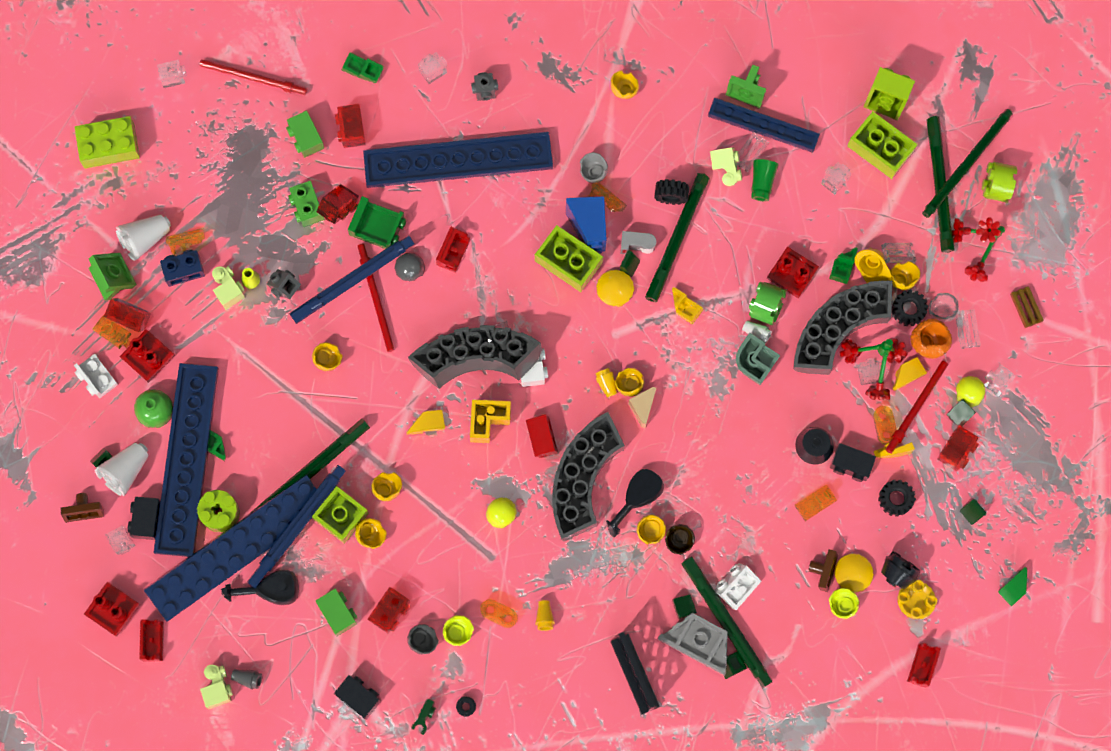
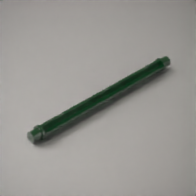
(967, 163)

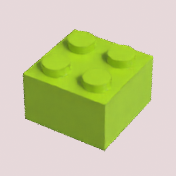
(340, 514)

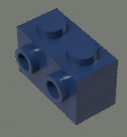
(182, 267)

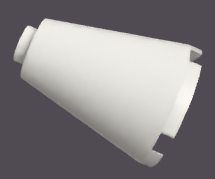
(142, 234)
(123, 468)

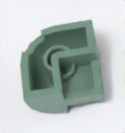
(755, 359)

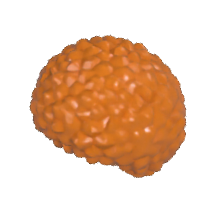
(931, 338)

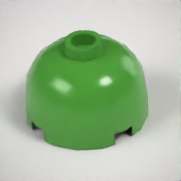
(153, 408)

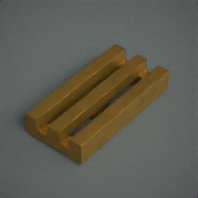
(1027, 291)

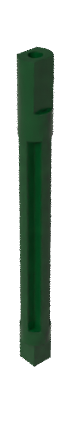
(936, 146)
(677, 237)
(325, 456)
(726, 622)

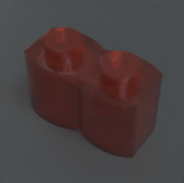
(958, 448)

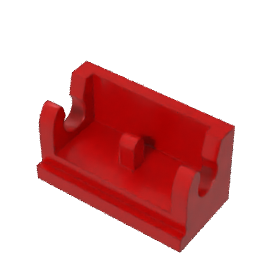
(452, 249)
(542, 436)
(151, 640)
(923, 665)

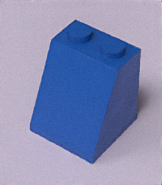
(588, 220)

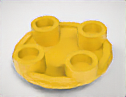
(615, 288)
(854, 572)
(917, 600)

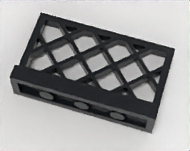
(634, 673)

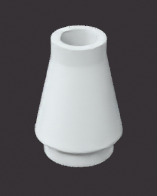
(760, 331)

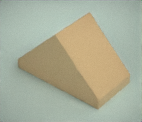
(641, 405)

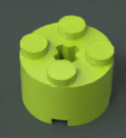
(999, 181)
(213, 501)

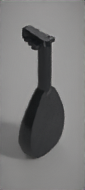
(642, 490)
(277, 588)

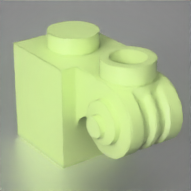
(727, 160)
(228, 292)
(218, 692)

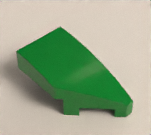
(842, 266)
(216, 446)
(1015, 588)

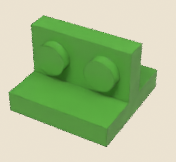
(747, 90)
(110, 274)

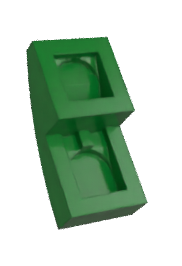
(362, 68)

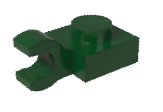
(427, 711)

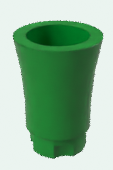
(763, 179)

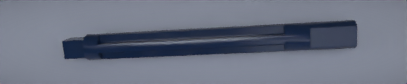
(351, 279)
(296, 525)

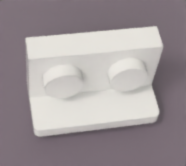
(96, 376)
(737, 585)

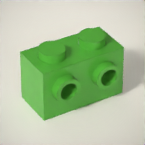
(305, 134)
(306, 202)
(336, 613)

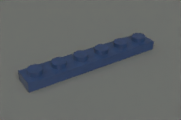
(763, 125)

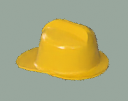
(872, 265)

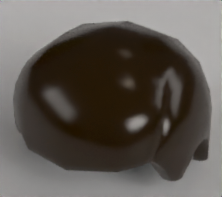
(679, 539)

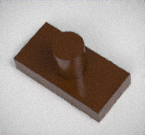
(82, 510)
(825, 569)

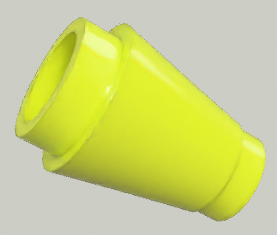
(252, 281)

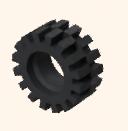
(671, 192)
(909, 297)
(894, 509)

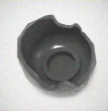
(409, 267)
(422, 639)

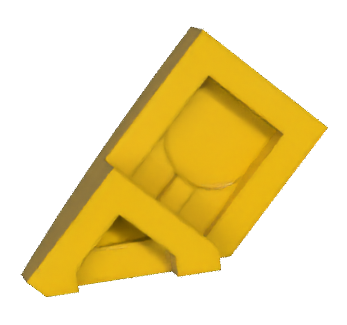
(685, 307)
(909, 372)
(427, 422)
(900, 451)

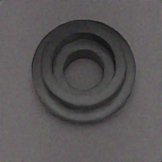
(470, 701)

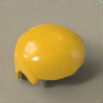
(624, 85)
(905, 275)
(326, 356)
(629, 382)
(386, 486)
(651, 529)
(370, 533)

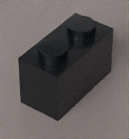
(852, 462)
(144, 518)
(357, 696)

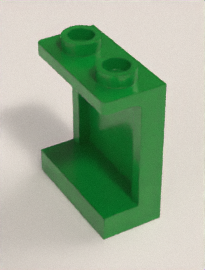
(376, 224)

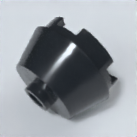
(814, 445)
(899, 571)

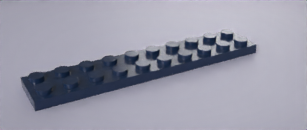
(457, 159)
(186, 460)
(228, 551)

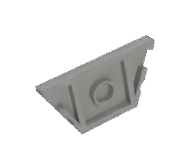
(699, 641)

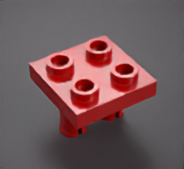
(792, 272)
(147, 355)
(111, 609)

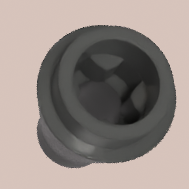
(247, 678)

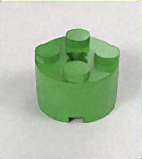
(767, 303)

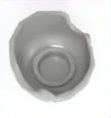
(593, 167)

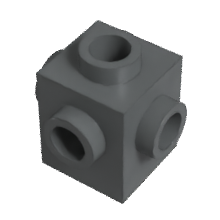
(484, 86)
(283, 284)

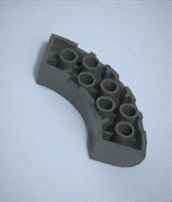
(837, 320)
(476, 350)
(577, 475)

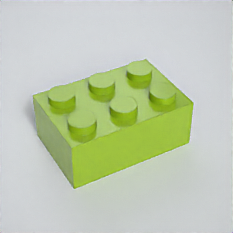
(889, 93)
(107, 142)
(882, 145)
(568, 258)

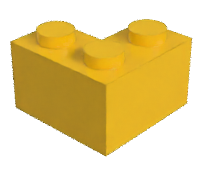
(487, 413)

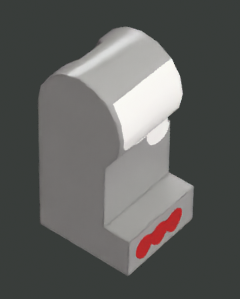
(637, 241)

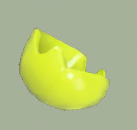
(971, 390)
(501, 512)
(844, 603)
(457, 630)

